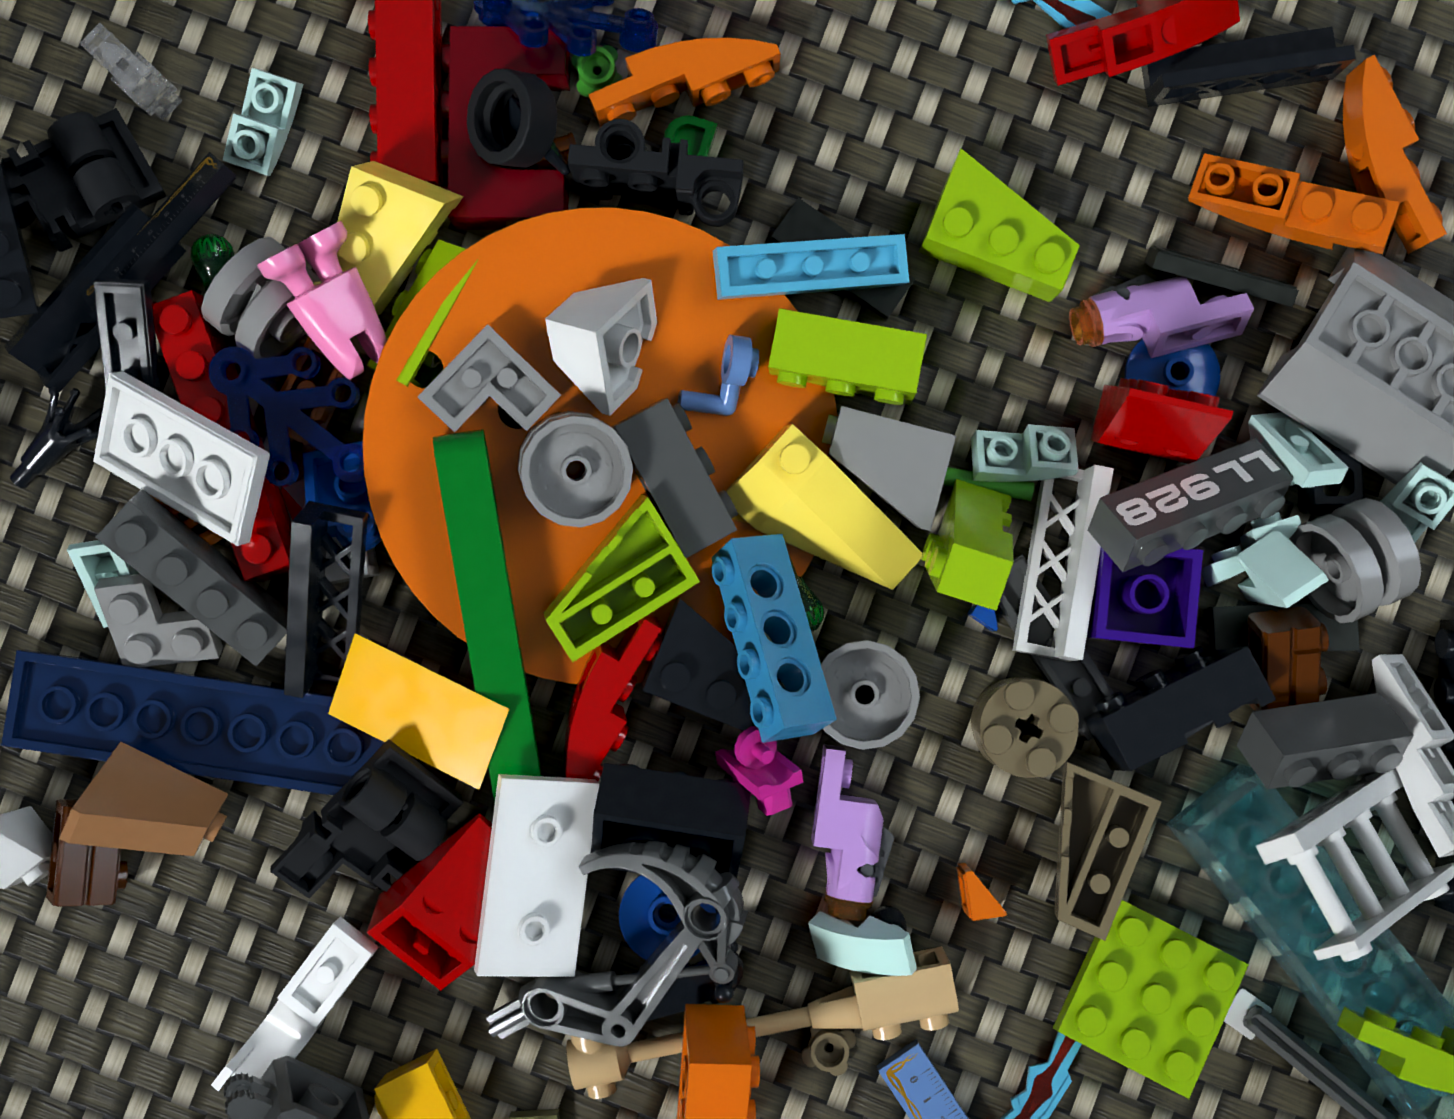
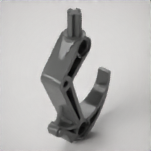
(612, 1014)

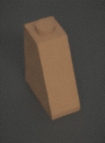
(145, 807)

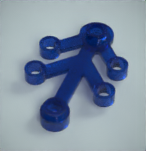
(569, 22)
(284, 408)

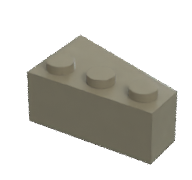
(1098, 847)

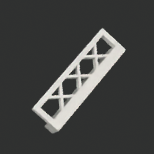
(1078, 574)

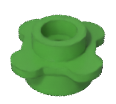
(603, 58)

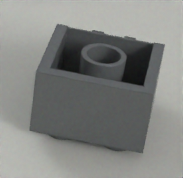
(293, 1092)

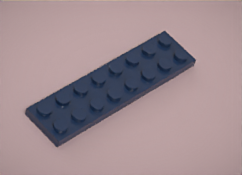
(182, 720)

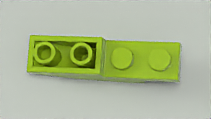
(1413, 1056)

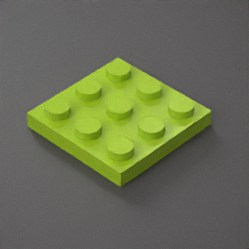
(1151, 998)

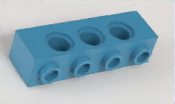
(791, 655)

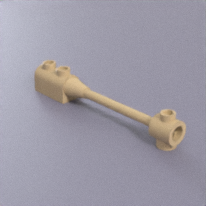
(869, 1004)

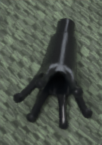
(54, 439)

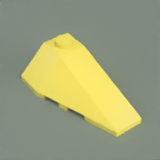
(820, 510)

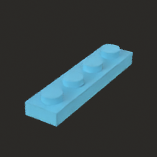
(810, 266)

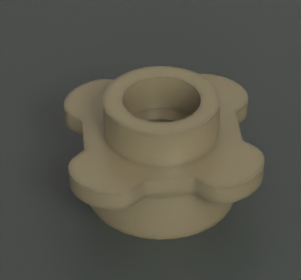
(832, 1061)

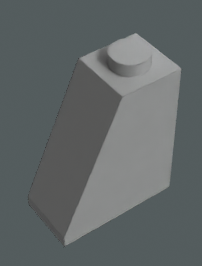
(893, 460)

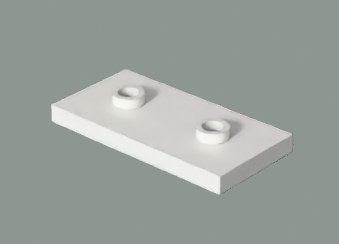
(181, 457)
(534, 876)

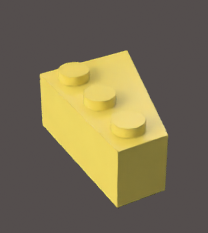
(389, 225)

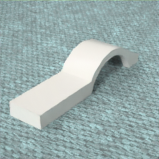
(304, 1001)

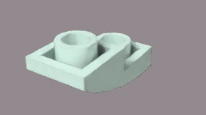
(265, 121)
(1030, 456)
(1421, 499)
(1226, 562)
(868, 949)

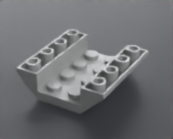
(1375, 369)

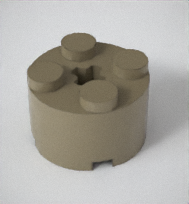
(1052, 730)

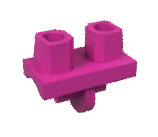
(761, 770)

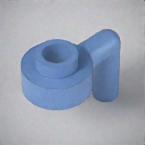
(738, 364)

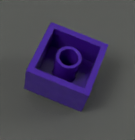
(1148, 602)

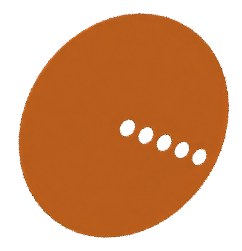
(513, 288)

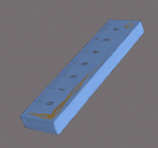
(919, 1085)

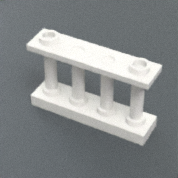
(1325, 828)

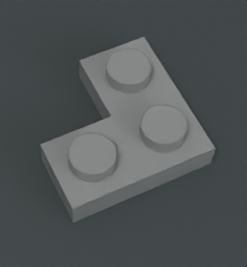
(488, 370)
(145, 634)

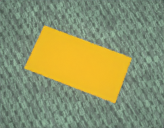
(418, 711)

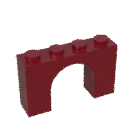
(495, 194)

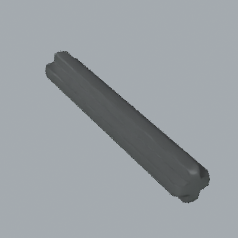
(1313, 1065)

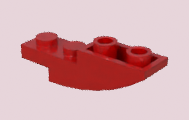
(1136, 36)
(594, 716)

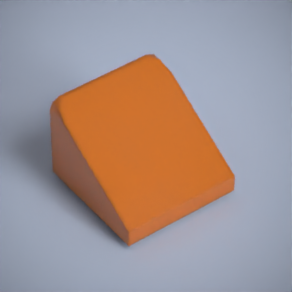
(975, 897)

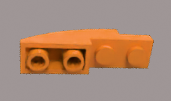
(701, 67)
(1375, 143)
(1291, 208)

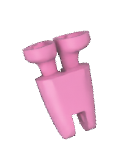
(336, 307)

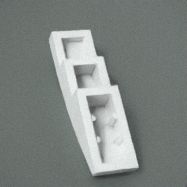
(1424, 767)

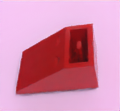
(1158, 420)
(436, 907)

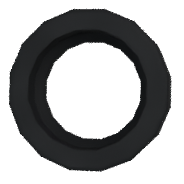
(486, 118)

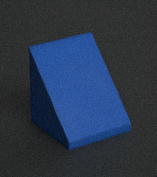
(984, 616)

